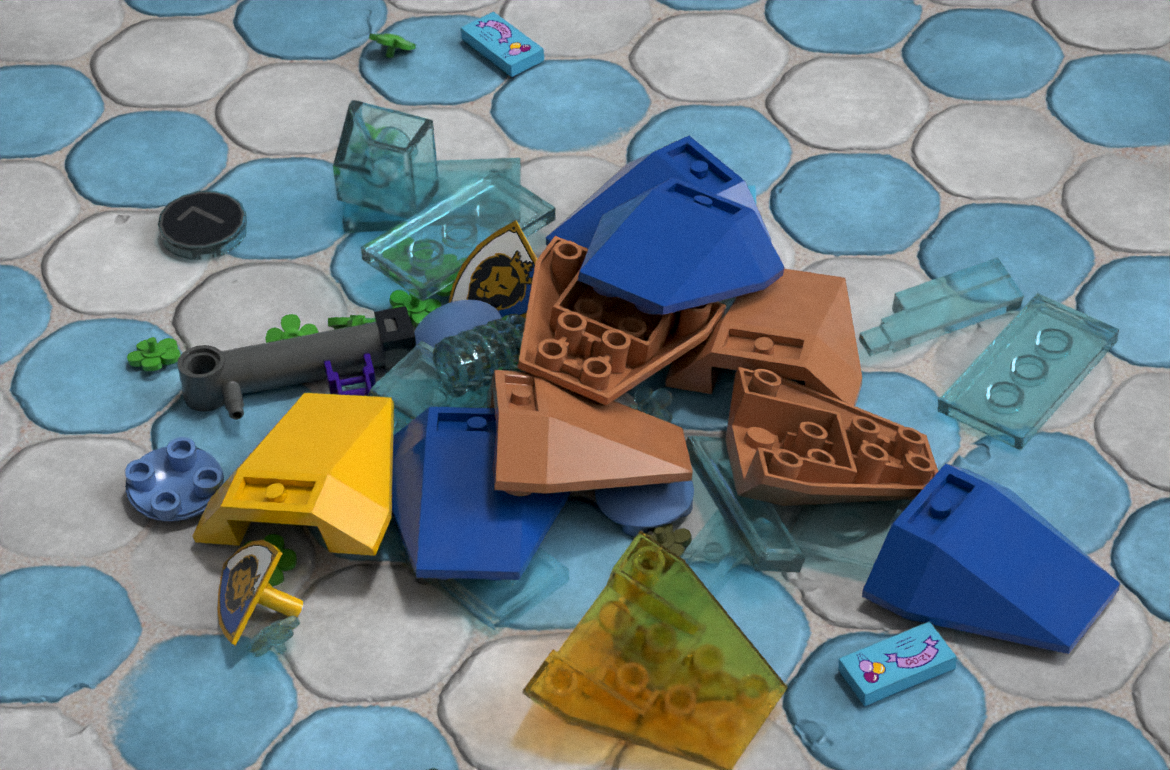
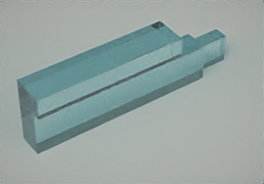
(944, 307)

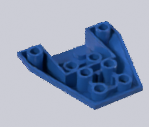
(681, 160)
(679, 250)
(448, 501)
(987, 566)

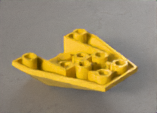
(316, 467)

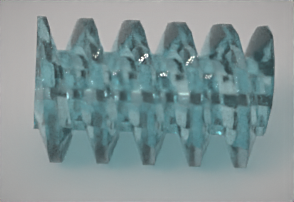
(472, 355)

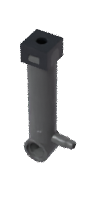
(222, 377)

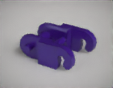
(335, 384)

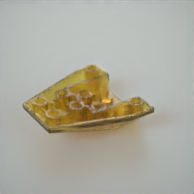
(688, 689)

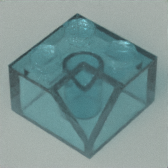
(386, 160)

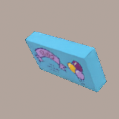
(502, 44)
(897, 663)

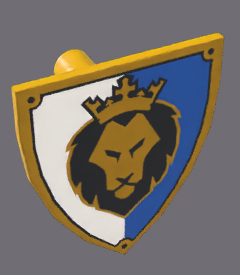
(498, 272)
(246, 583)

